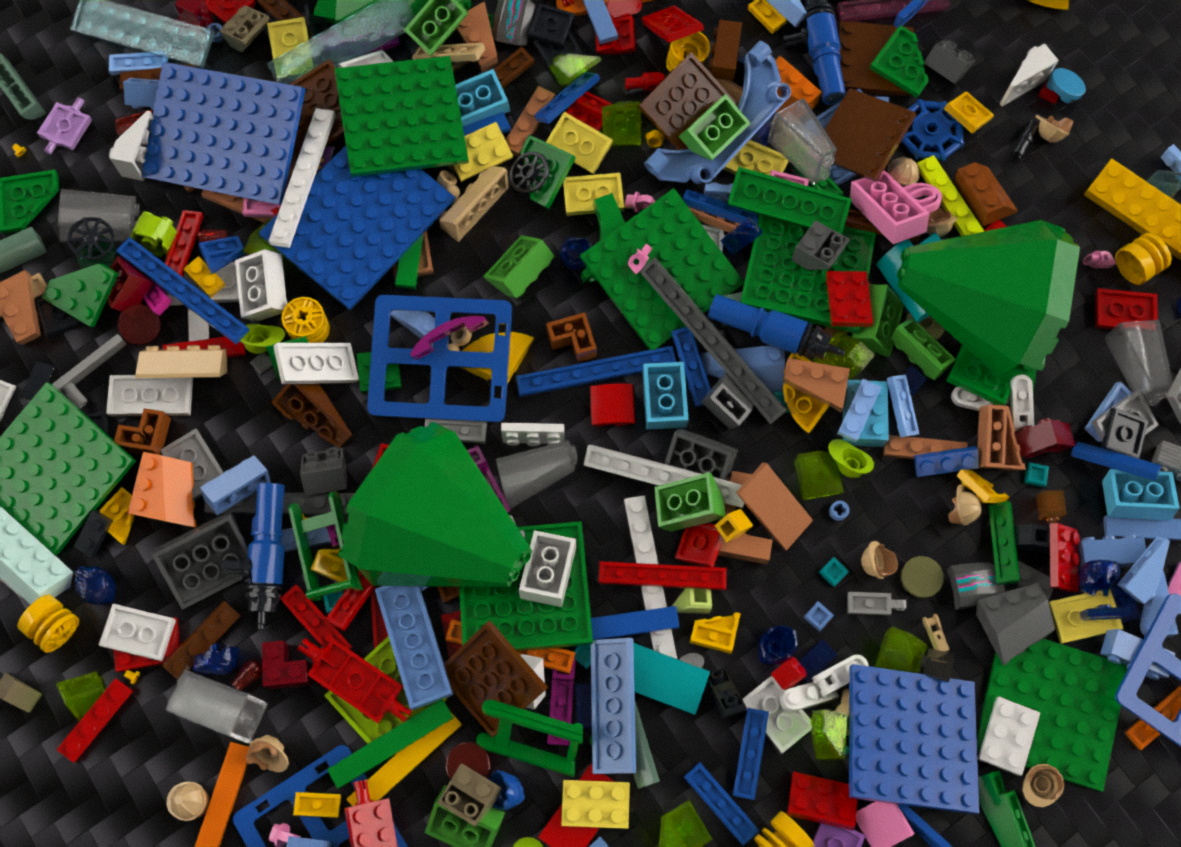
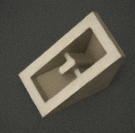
(18, 693)

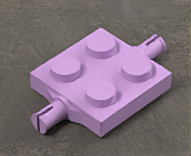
(64, 126)

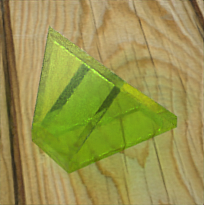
(81, 693)

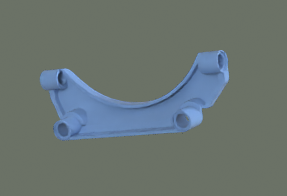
(757, 104)

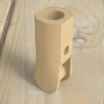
(937, 638)

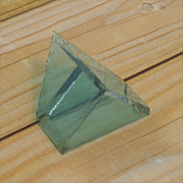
(1166, 182)

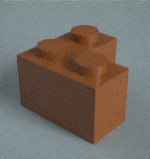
(574, 332)
(148, 437)

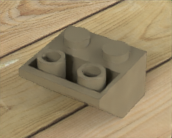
(244, 27)
(469, 795)

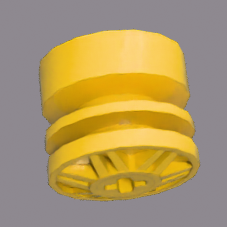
(679, 49)
(1143, 258)
(315, 326)
(48, 623)
(786, 834)

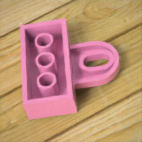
(895, 207)

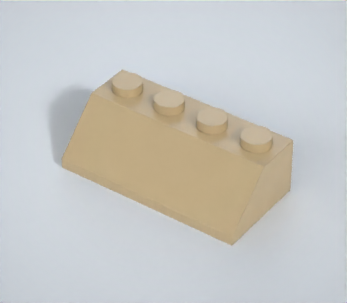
(474, 202)
(181, 362)

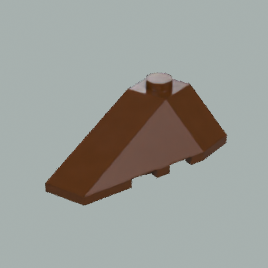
(314, 410)

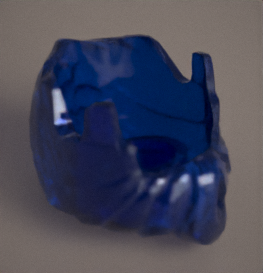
(571, 251)
(1098, 576)
(95, 585)
(777, 645)
(217, 661)

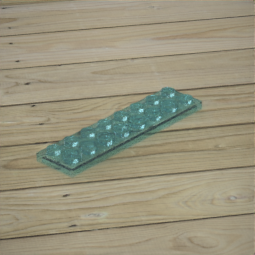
(143, 31)
(345, 40)

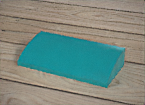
(889, 266)
(668, 679)

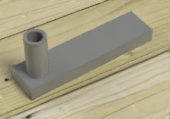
(67, 382)

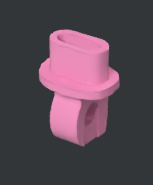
(638, 202)
(642, 256)
(1099, 260)
(280, 833)

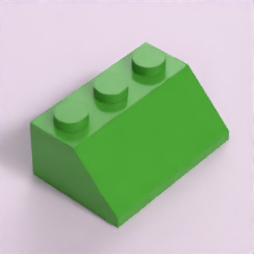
(436, 23)
(715, 128)
(519, 266)
(886, 317)
(922, 348)
(689, 502)
(460, 833)

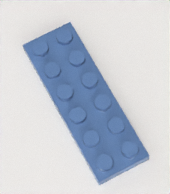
(414, 645)
(613, 706)

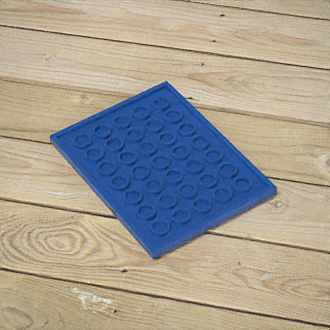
(223, 132)
(360, 226)

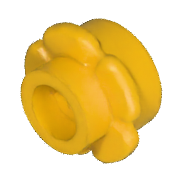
(654, 138)

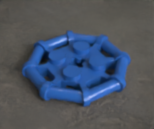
(933, 139)

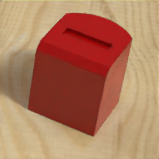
(789, 673)

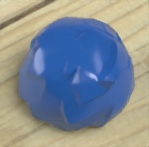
(512, 790)

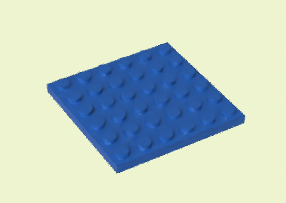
(912, 740)

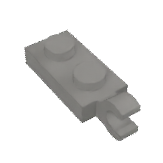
(873, 604)

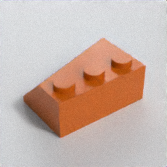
(799, 85)
(164, 490)

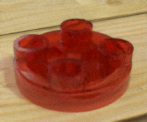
(139, 324)
(471, 756)

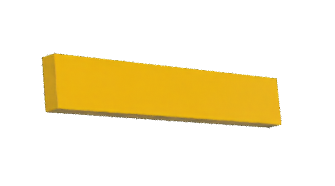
(406, 761)

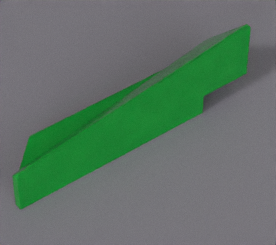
(1003, 811)

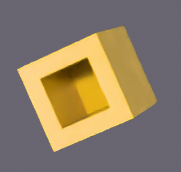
(733, 525)

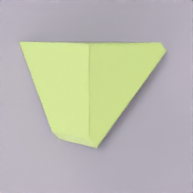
(694, 601)

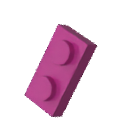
(157, 298)

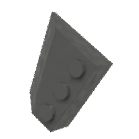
(700, 454)
(1015, 620)

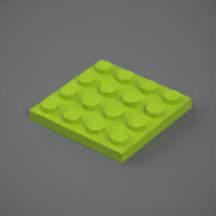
(383, 659)

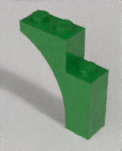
(609, 220)

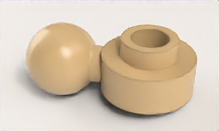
(448, 181)
(459, 338)

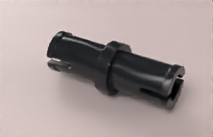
(1025, 139)

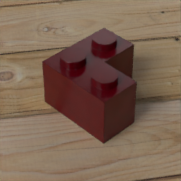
(194, 12)
(129, 286)
(1044, 437)
(279, 671)

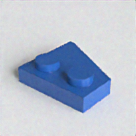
(221, 252)

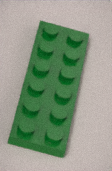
(787, 200)

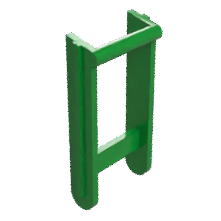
(301, 527)
(503, 745)

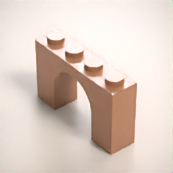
(746, 546)

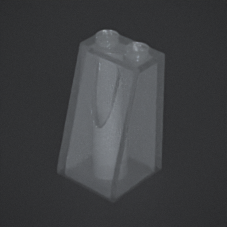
(803, 141)
(115, 209)
(1142, 358)
(534, 470)
(216, 706)

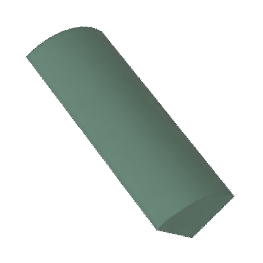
(18, 91)
(20, 248)
(645, 767)

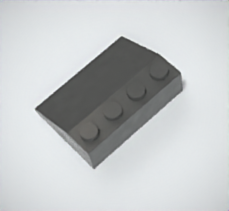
(195, 559)

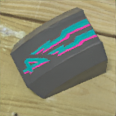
(513, 21)
(973, 583)

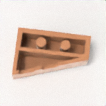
(477, 29)
(19, 308)
(819, 381)
(997, 439)

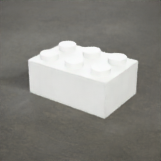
(261, 285)
(548, 569)

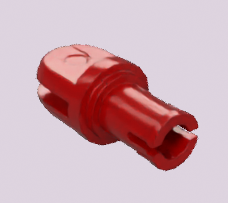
(646, 82)

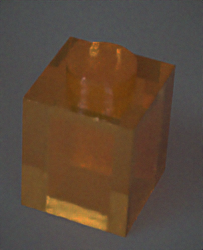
(1051, 506)

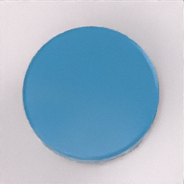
(1066, 84)

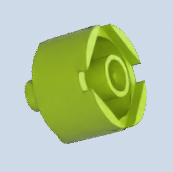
(154, 233)

